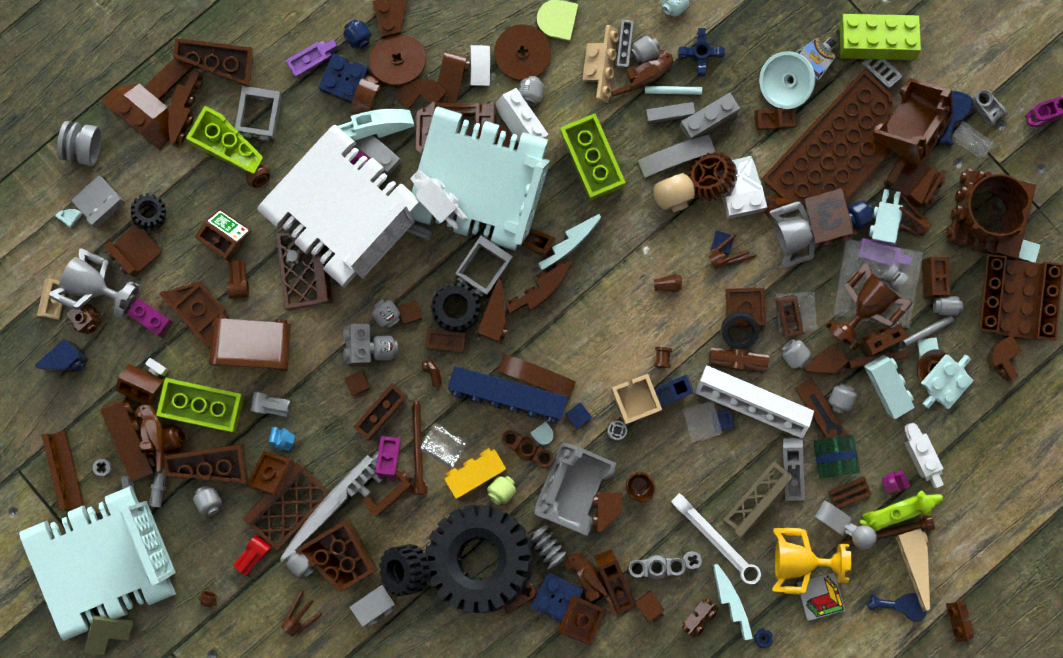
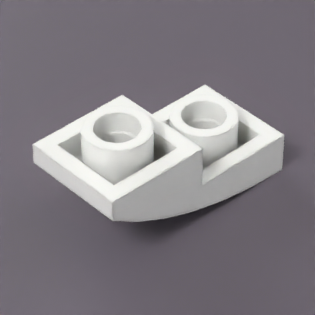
(480, 65)

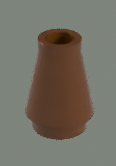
(668, 283)

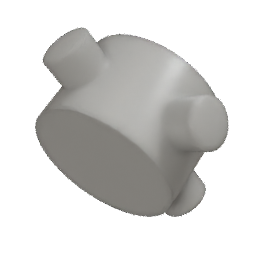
(293, 256)

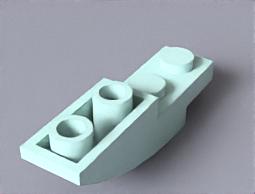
(378, 122)

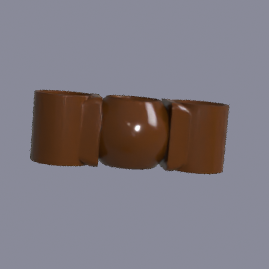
(517, 447)

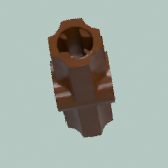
(738, 359)

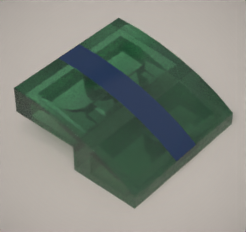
(836, 456)

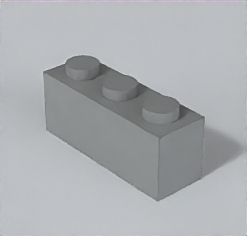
(709, 117)

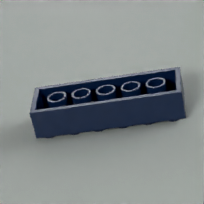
(508, 394)

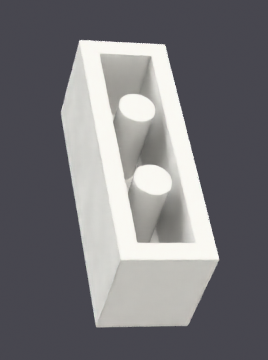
(519, 115)

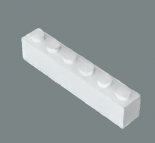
(754, 402)

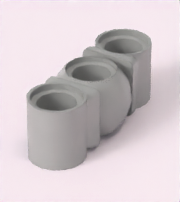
(665, 571)

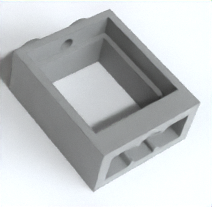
(264, 95)
(494, 250)

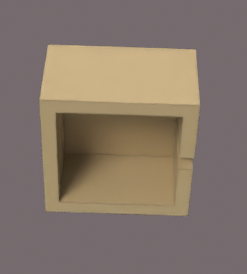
(636, 400)

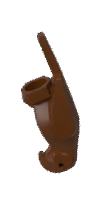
(646, 72)
(151, 433)
(589, 578)

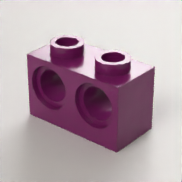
(149, 317)

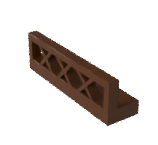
(62, 470)

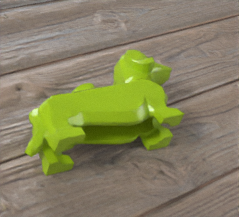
(902, 510)

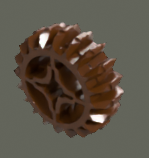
(713, 176)

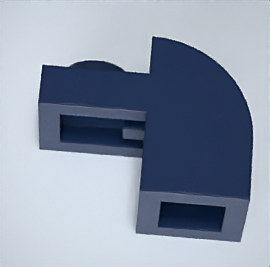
(674, 390)

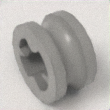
(108, 467)

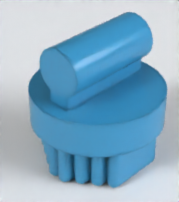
(281, 439)

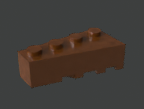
(127, 438)

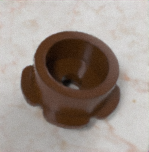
(208, 598)

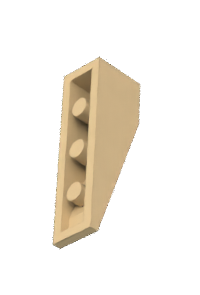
(915, 555)

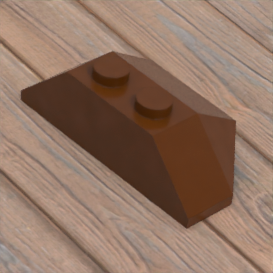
(141, 112)

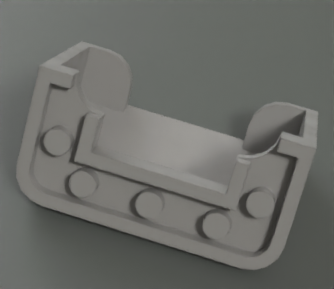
(571, 487)

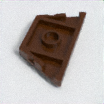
(196, 308)

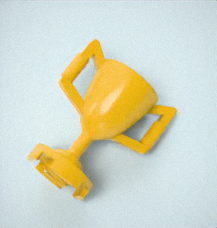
(800, 561)

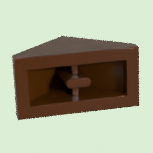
(539, 242)

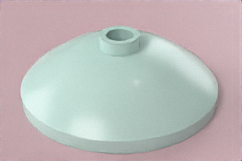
(775, 80)

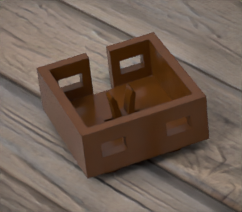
(887, 338)

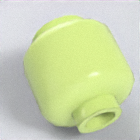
(501, 490)

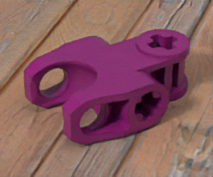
(1048, 110)

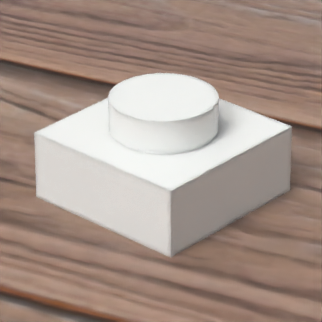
(156, 368)

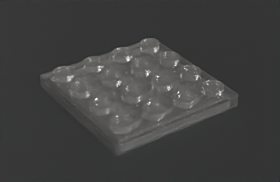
(880, 259)

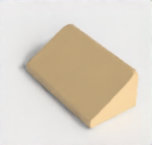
(48, 307)

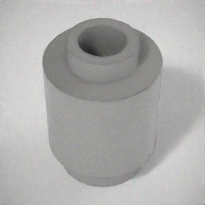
(947, 305)

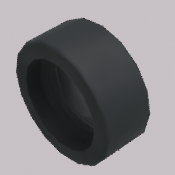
(744, 344)

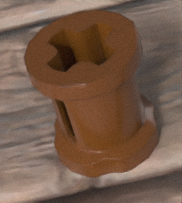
(662, 357)

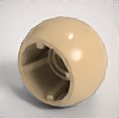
(674, 192)

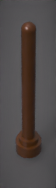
(419, 486)
(925, 524)

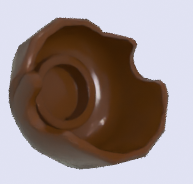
(640, 486)

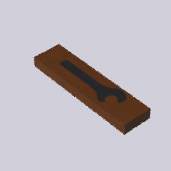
(822, 413)

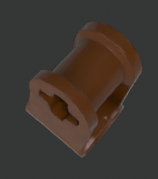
(521, 599)

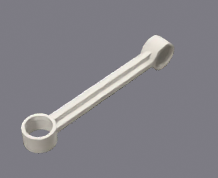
(714, 537)

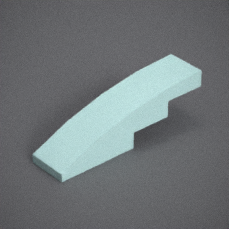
(575, 237)
(728, 595)

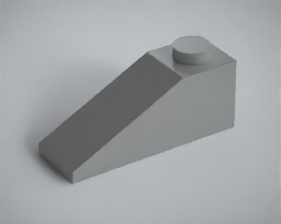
(382, 154)
(794, 464)

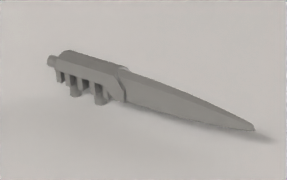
(350, 485)

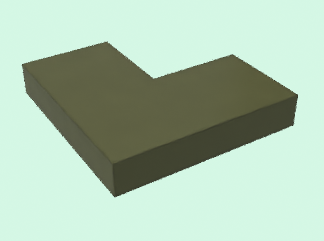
(103, 629)

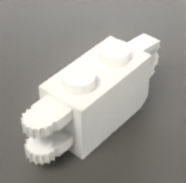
(436, 199)
(923, 455)

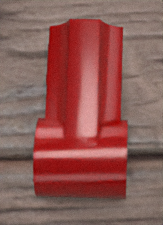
(255, 551)

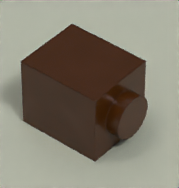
(650, 607)

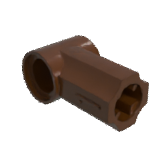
(237, 285)

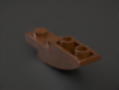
(179, 115)
(547, 285)

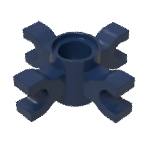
(717, 52)

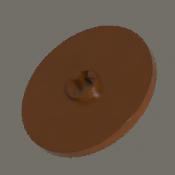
(531, 40)
(395, 47)

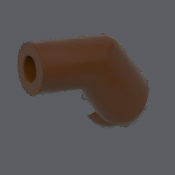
(434, 372)

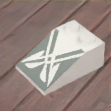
(748, 194)

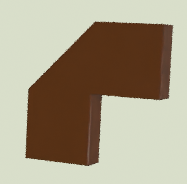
(428, 89)

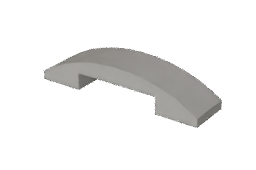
(676, 155)

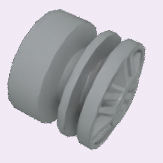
(79, 143)

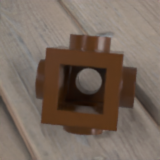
(85, 319)

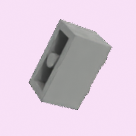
(373, 605)

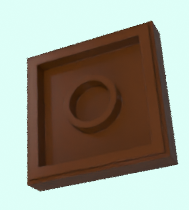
(746, 300)
(270, 474)
(581, 620)

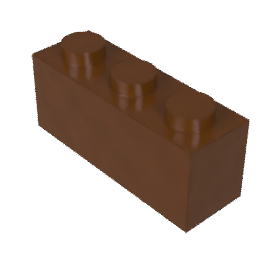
(380, 412)

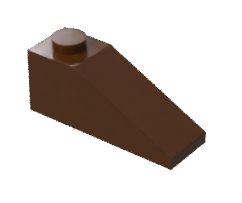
(494, 321)
(614, 581)

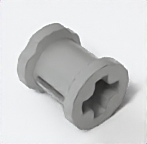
(697, 558)

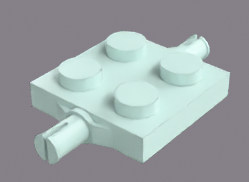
(947, 381)

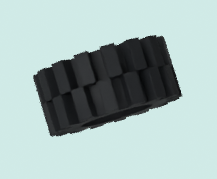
(143, 201)

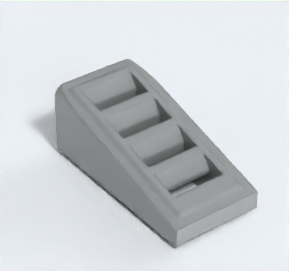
(876, 74)

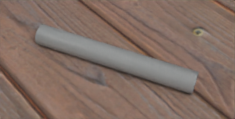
(927, 331)

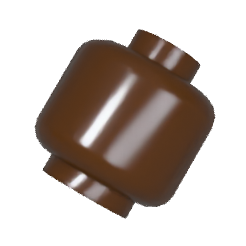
(173, 438)

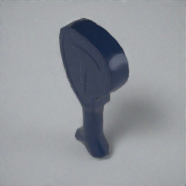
(961, 106)
(906, 603)

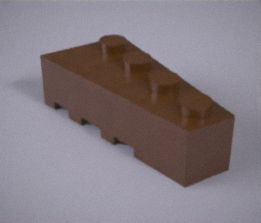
(220, 59)
(214, 463)

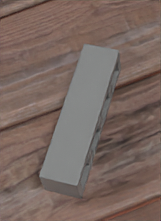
(624, 44)
(670, 112)

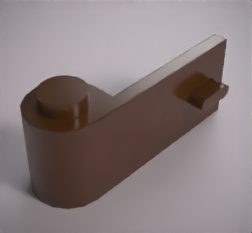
(451, 75)

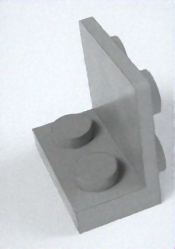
(98, 201)

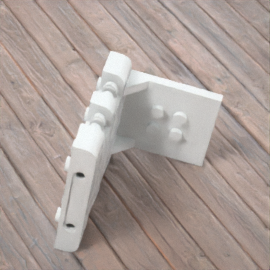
(341, 207)

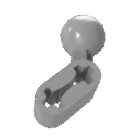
(836, 520)

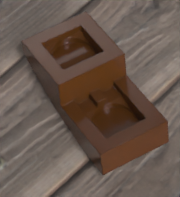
(775, 119)

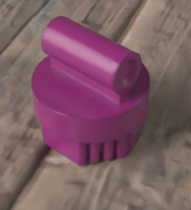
(895, 482)

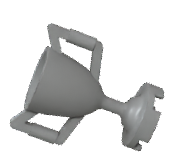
(794, 234)
(86, 282)

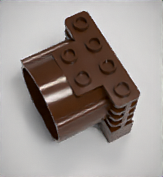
(1018, 201)

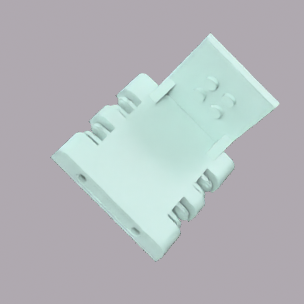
(487, 178)
(99, 562)

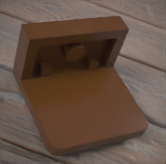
(133, 251)

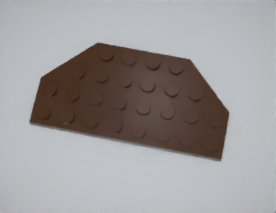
(837, 147)

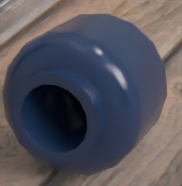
(357, 34)
(860, 214)

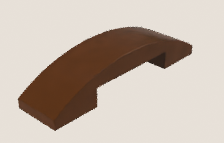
(536, 375)

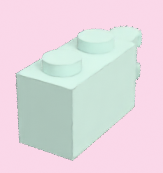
(887, 220)

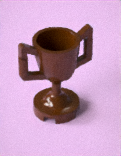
(870, 303)

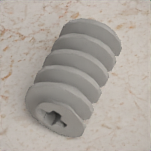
(547, 547)

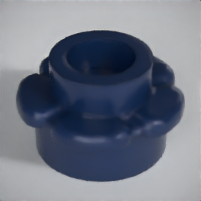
(768, 638)

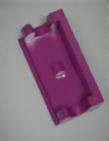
(388, 457)

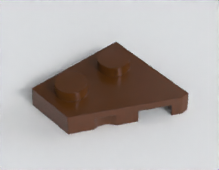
(390, 15)

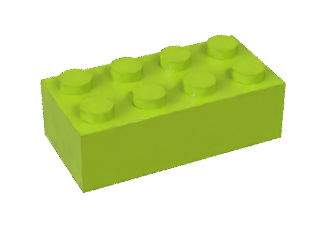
(879, 37)
(592, 157)
(200, 405)

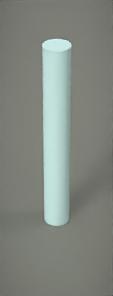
(673, 90)

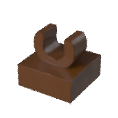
(774, 203)

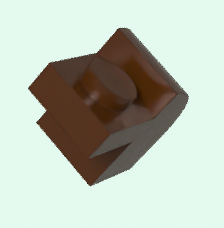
(366, 95)
(1000, 355)

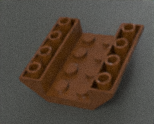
(1021, 298)

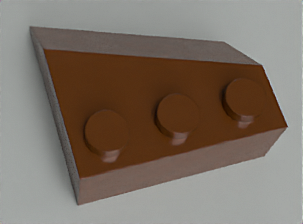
(339, 556)

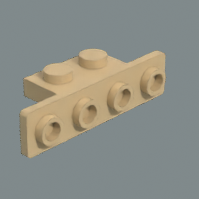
(600, 63)

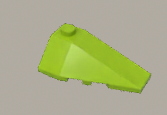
(220, 139)

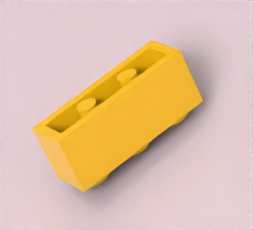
(474, 473)

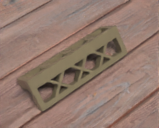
(763, 503)

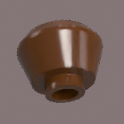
(259, 178)

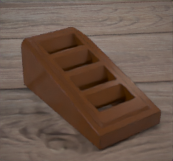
(920, 191)
(795, 307)

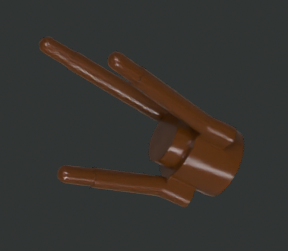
(919, 224)
(719, 258)
(292, 624)

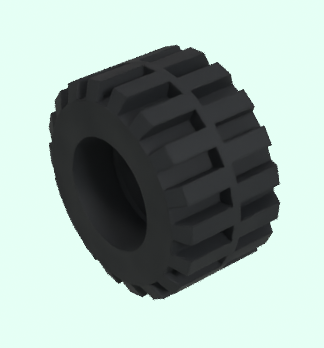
(450, 291)
(404, 570)

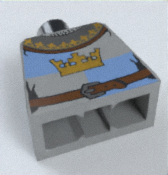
(819, 55)

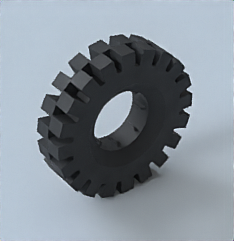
(446, 553)

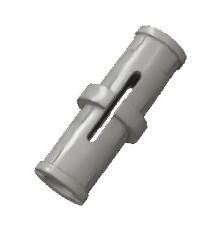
(157, 489)

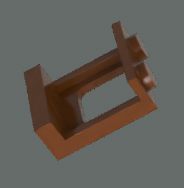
(394, 495)

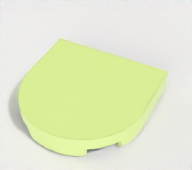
(557, 19)

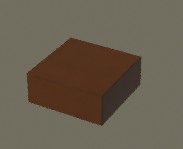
(409, 312)
(357, 383)

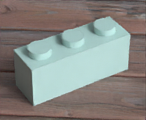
(890, 386)

